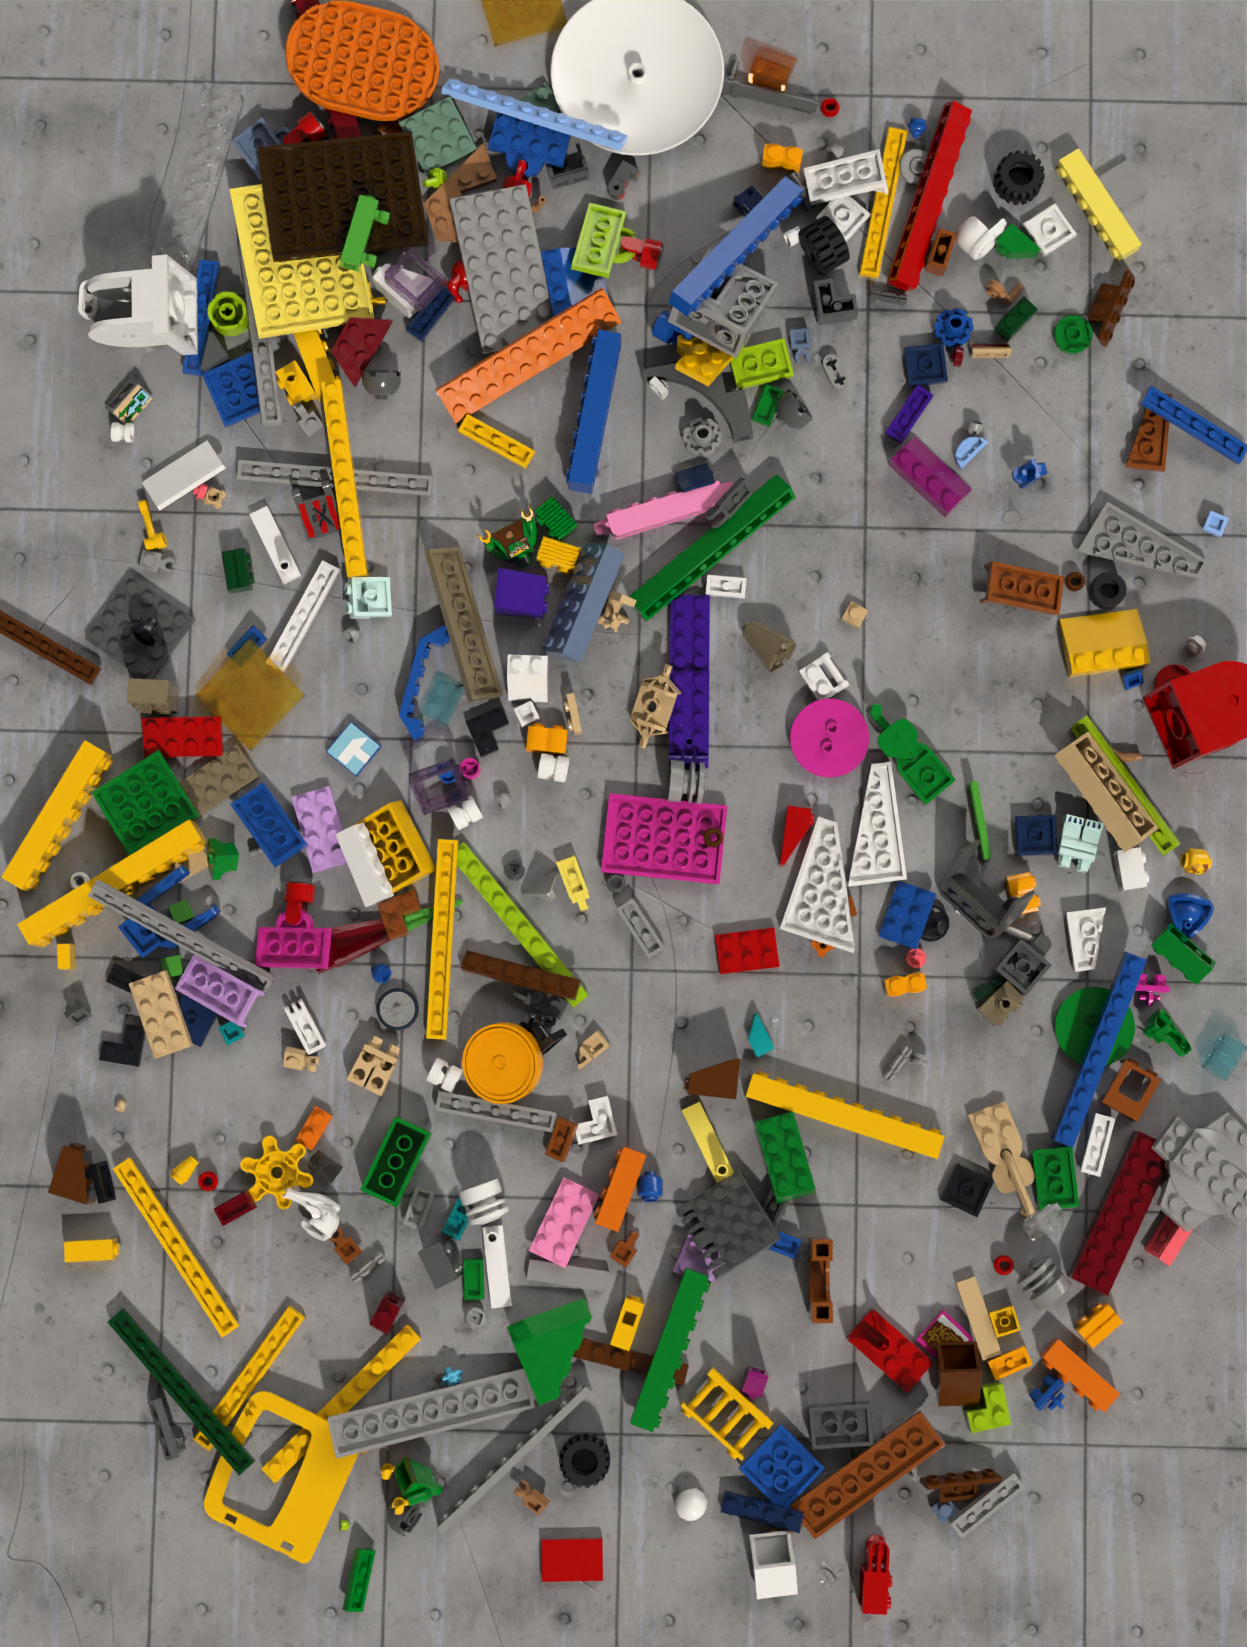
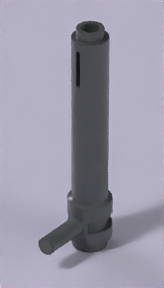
(739, 88)

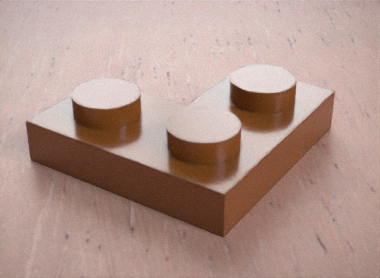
(394, 909)

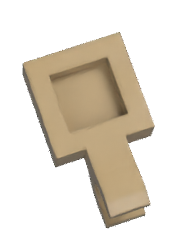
(298, 1059)

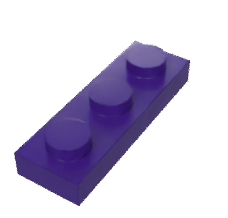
(909, 414)

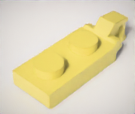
(573, 881)

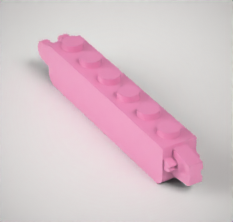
(660, 511)

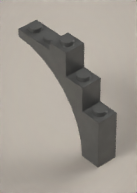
(731, 405)

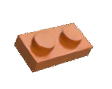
(314, 1128)

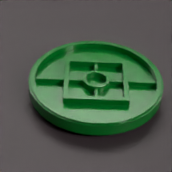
(1077, 1019)

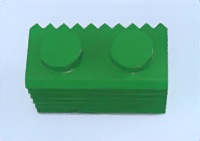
(555, 519)

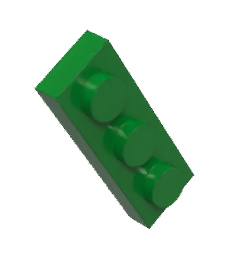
(359, 1580)

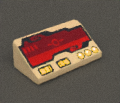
(990, 350)

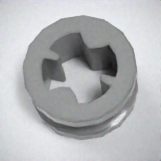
(919, 1059)

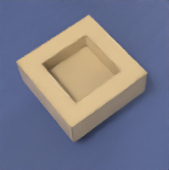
(854, 614)

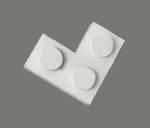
(601, 1125)

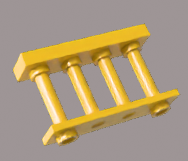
(745, 1407)

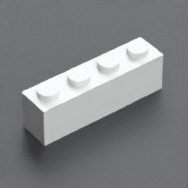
(364, 864)

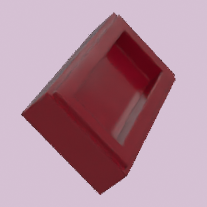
(235, 1207)

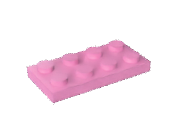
(564, 1222)

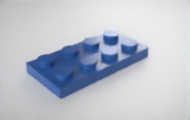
(268, 824)

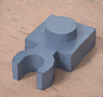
(800, 341)

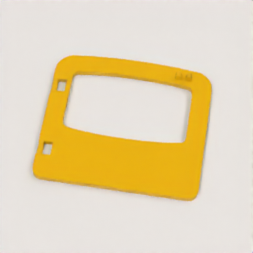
(314, 1490)

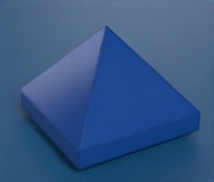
(1132, 678)

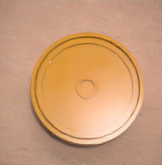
(502, 1062)

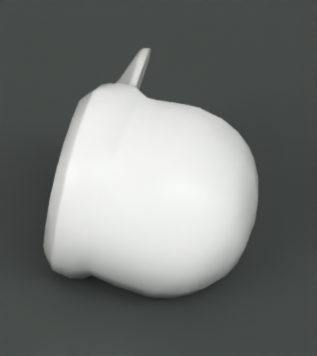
(977, 238)

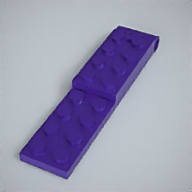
(691, 676)

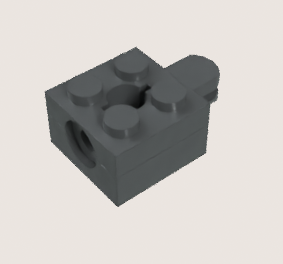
(1025, 963)

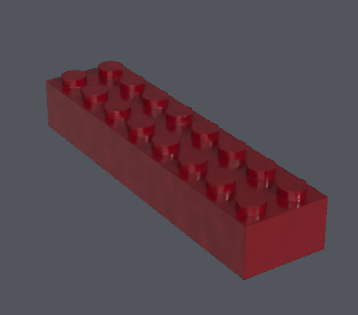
(1119, 1215)

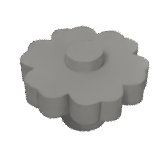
(702, 437)

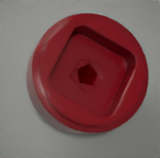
(957, 356)

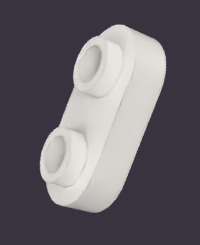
(87, 301)

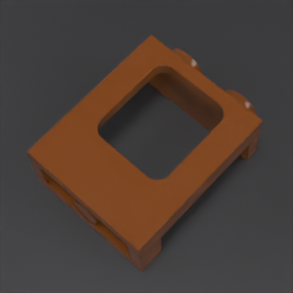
(1121, 1103)

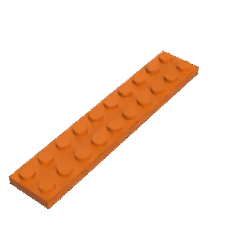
(528, 355)

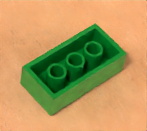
(785, 1157)
(396, 1161)

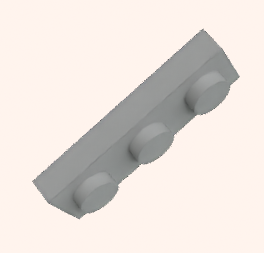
(640, 928)

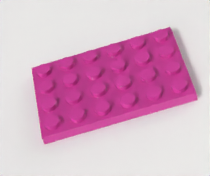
(662, 839)

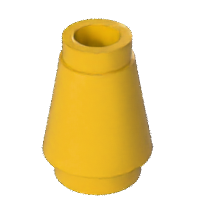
(184, 1170)

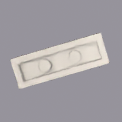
(1097, 1144)

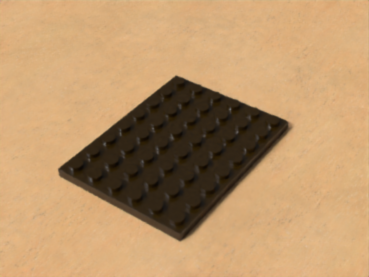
(317, 185)

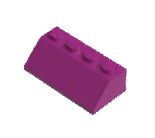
(929, 476)

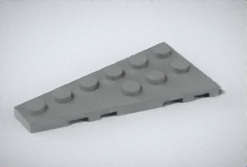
(1128, 540)

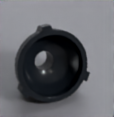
(145, 631)

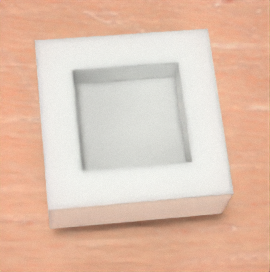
(659, 387)
(526, 713)

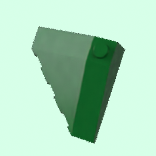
(548, 1344)

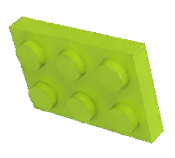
(762, 364)

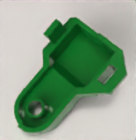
(1163, 1030)

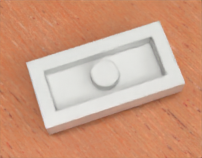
(726, 586)

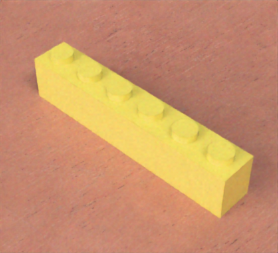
(1098, 205)

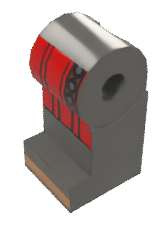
(621, 179)

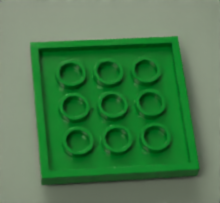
(144, 802)

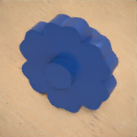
(953, 327)

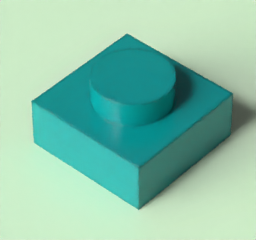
(231, 1032)

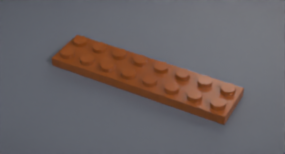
(868, 1474)

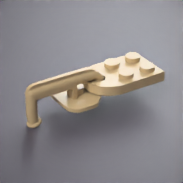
(998, 1132)

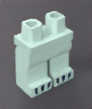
(1075, 847)

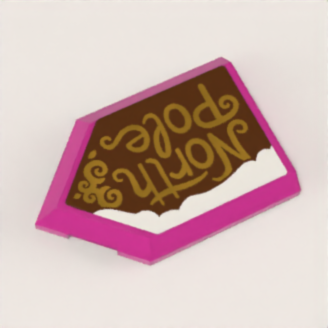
(942, 1329)

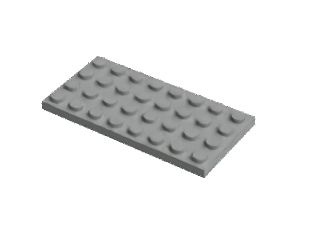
(501, 265)

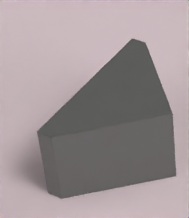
(214, 354)

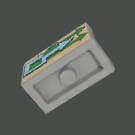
(129, 402)

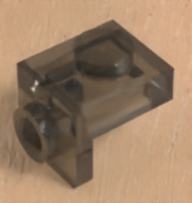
(324, 1166)

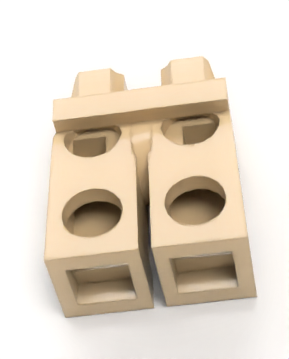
(381, 1063)

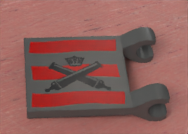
(318, 514)

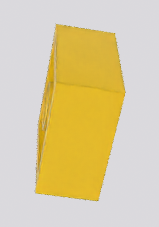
(66, 956)
(1004, 1321)

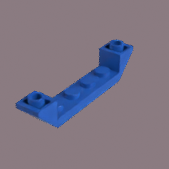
(436, 638)

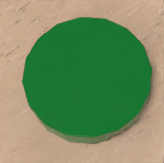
(1072, 334)

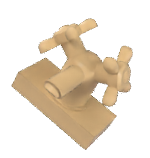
(612, 608)

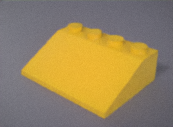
(1104, 643)
(398, 845)

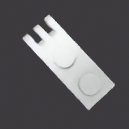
(305, 1027)

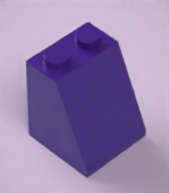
(521, 594)

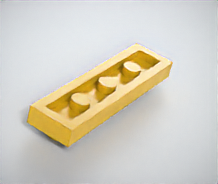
(496, 441)

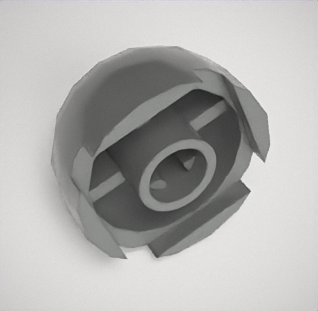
(381, 382)
(792, 411)
(407, 1520)

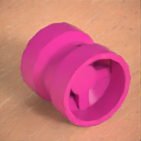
(470, 765)

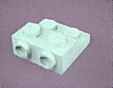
(368, 597)

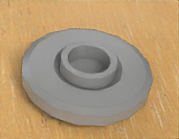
(912, 165)

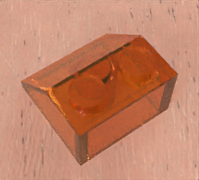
(772, 69)

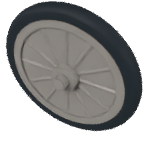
(397, 1009)

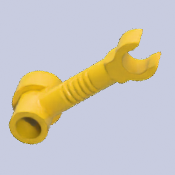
(154, 540)

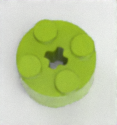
(218, 314)

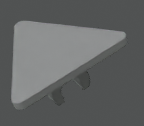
(543, 887)

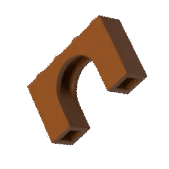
(819, 1279)

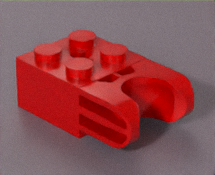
(875, 1577)

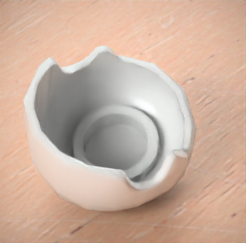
(691, 1504)

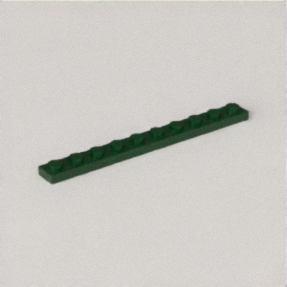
(181, 1391)

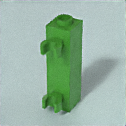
(359, 233)

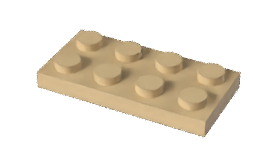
(160, 1014)

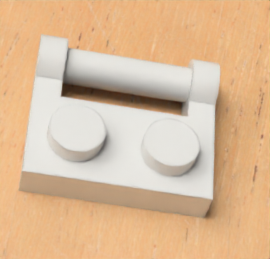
(817, 680)

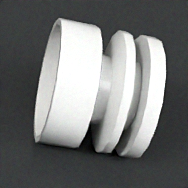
(484, 1202)

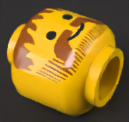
(1195, 861)

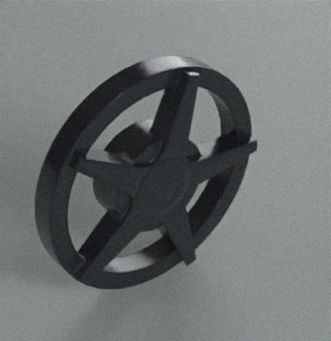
(932, 924)

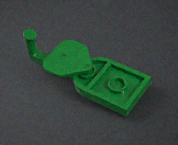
(923, 773)

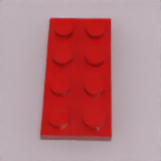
(183, 736)

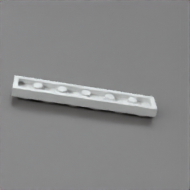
(304, 615)

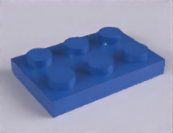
(907, 915)

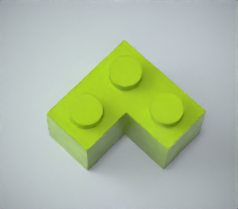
(993, 1412)

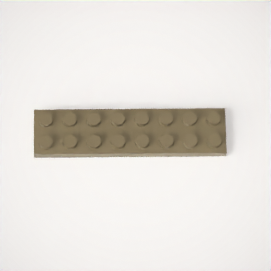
(463, 623)
(209, 785)

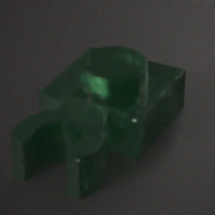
(982, 990)

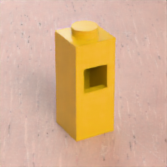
(91, 1250)
(627, 1322)

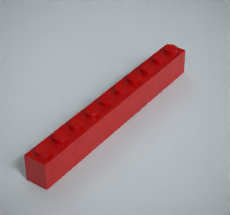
(929, 196)

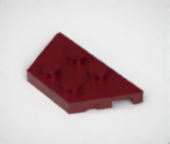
(358, 344)

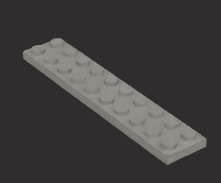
(430, 1412)

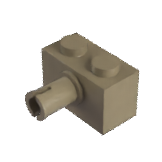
(1000, 1004)

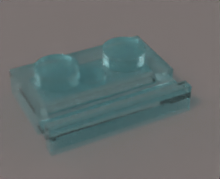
(442, 702)

